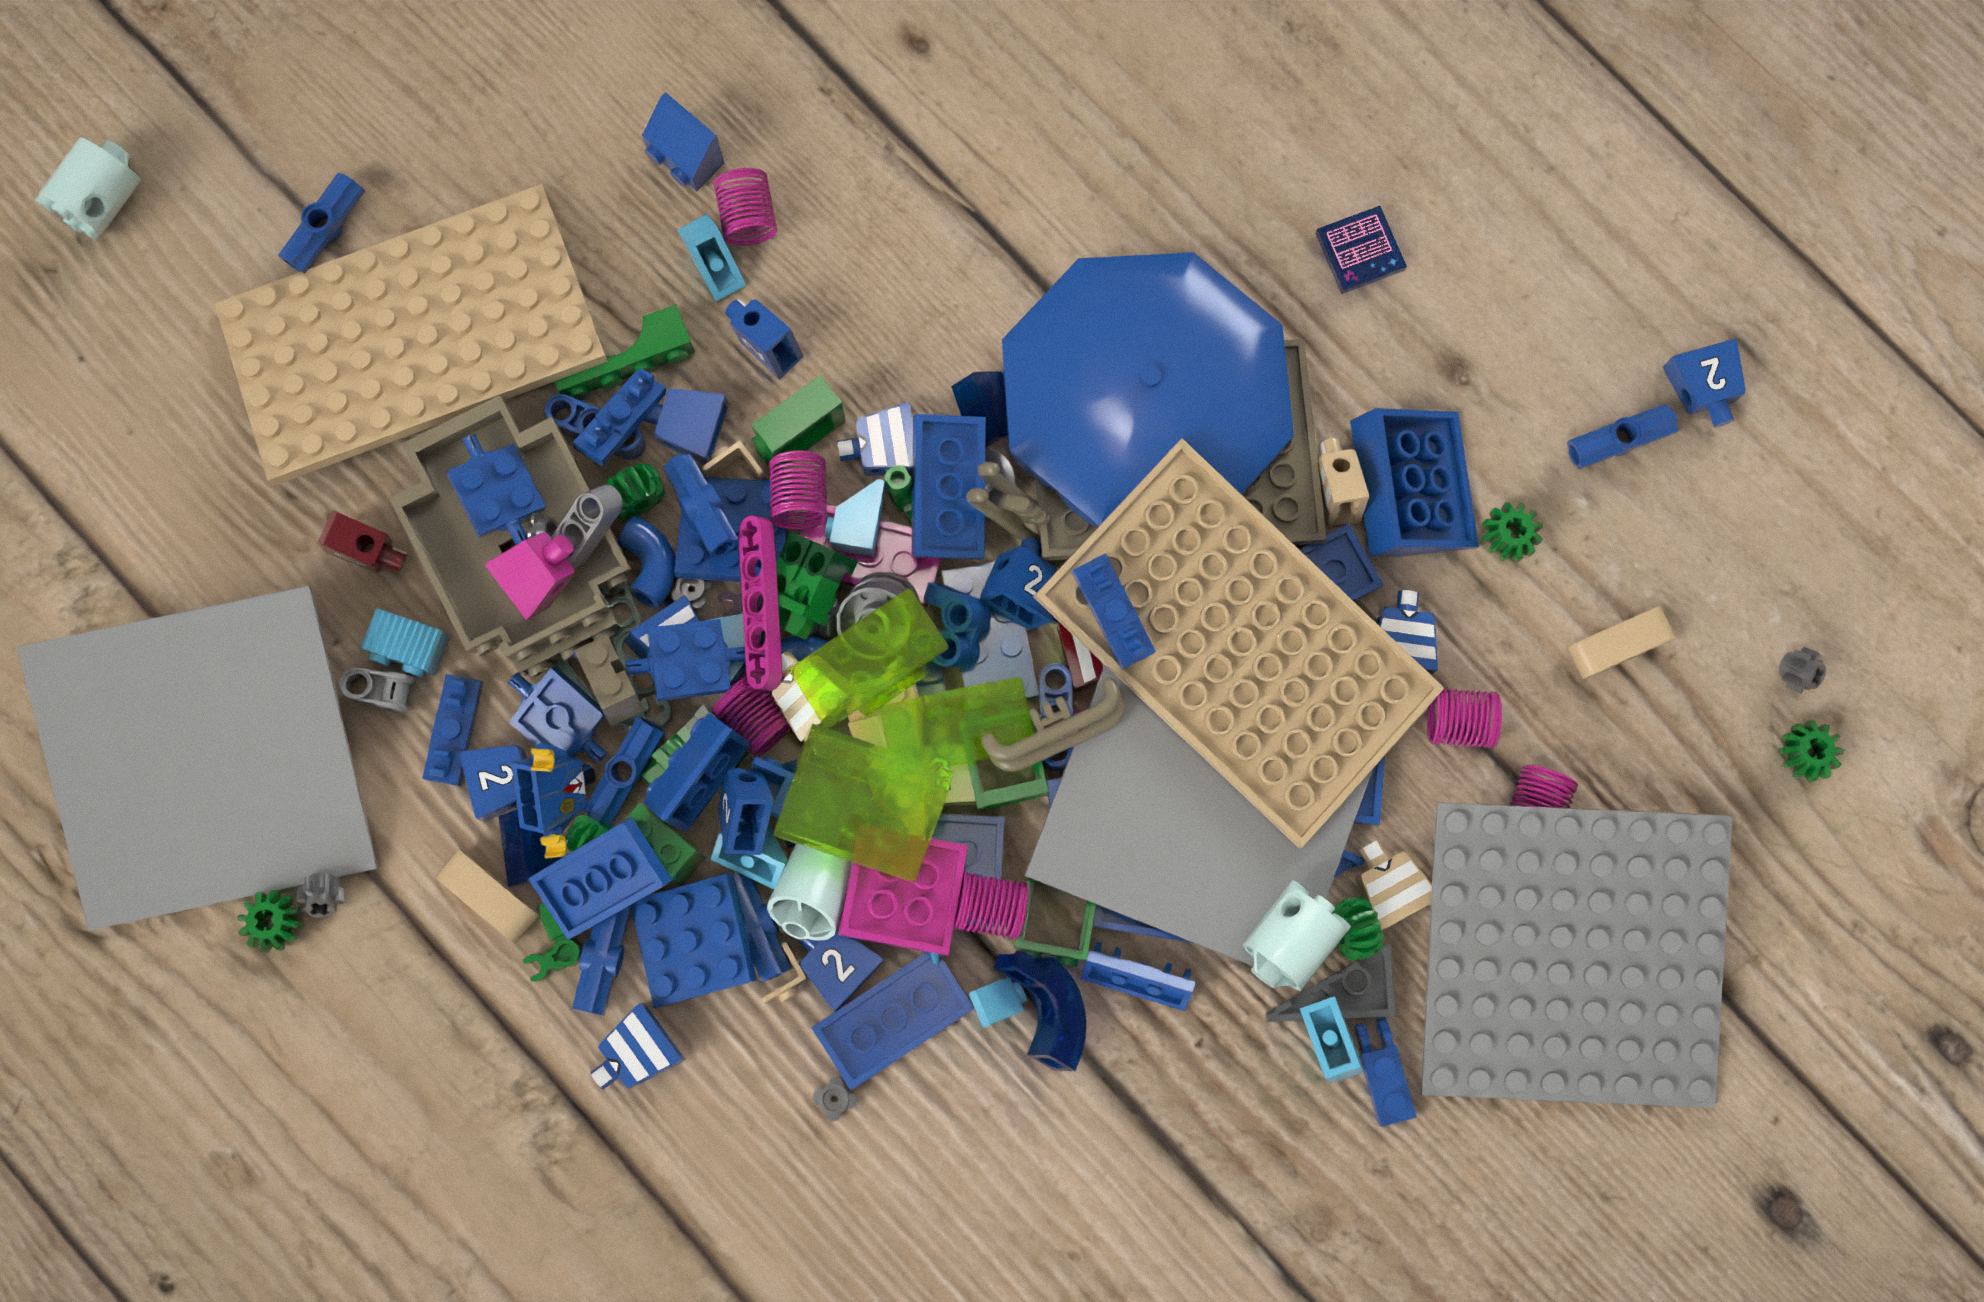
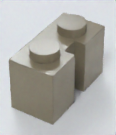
(609, 680)

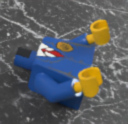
(550, 793)

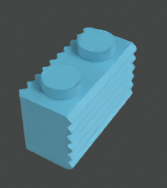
(404, 642)

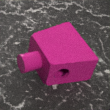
(534, 572)

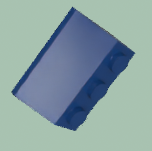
(695, 772)

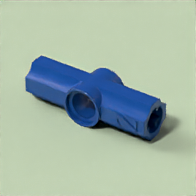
(333, 205)
(1640, 429)
(701, 505)
(612, 789)
(760, 931)
(601, 963)

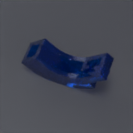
(1059, 1007)

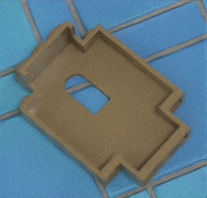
(458, 558)

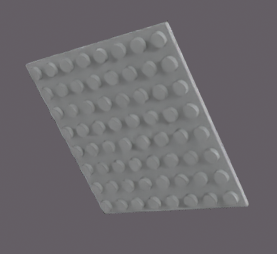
(198, 757)
(1170, 839)
(1576, 955)

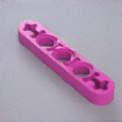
(768, 616)

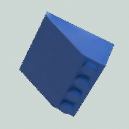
(1414, 482)

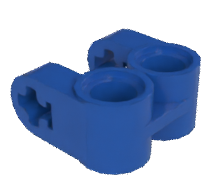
(957, 629)

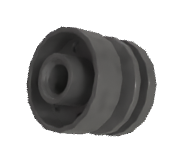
(868, 596)

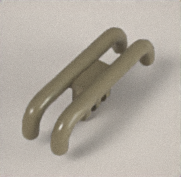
(1014, 507)
(1058, 731)

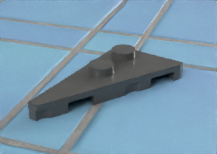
(1360, 989)

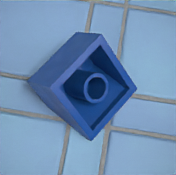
(682, 143)

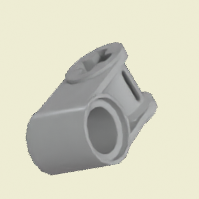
(383, 690)

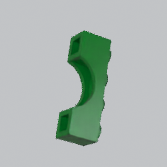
(660, 342)

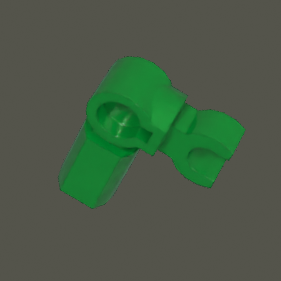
(900, 489)
(562, 955)

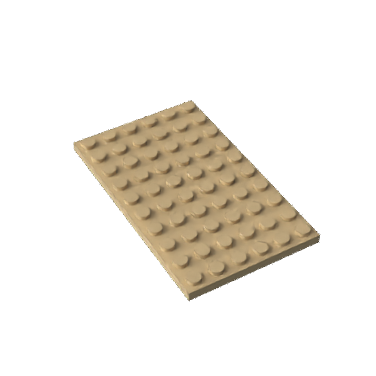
(408, 334)
(1251, 645)

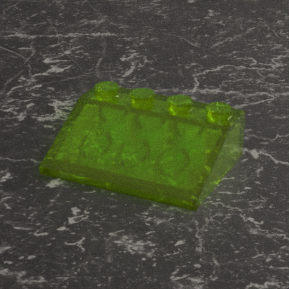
(863, 803)

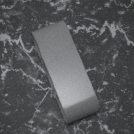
(591, 519)

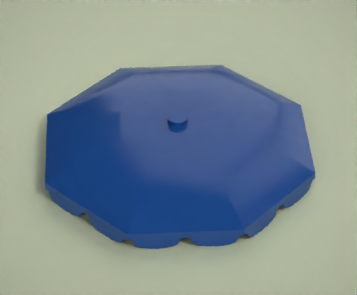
(1131, 363)

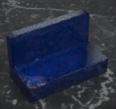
(984, 396)
(521, 850)

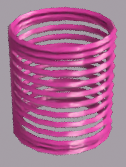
(756, 220)
(796, 484)
(734, 697)
(1468, 714)
(1568, 787)
(971, 901)

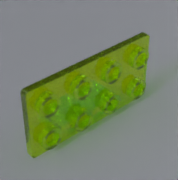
(870, 661)
(951, 723)

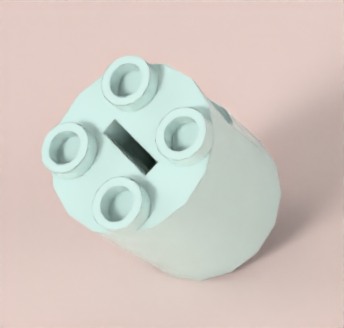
(90, 186)
(810, 894)
(1294, 938)

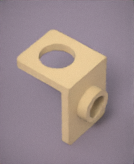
(726, 456)
(791, 988)

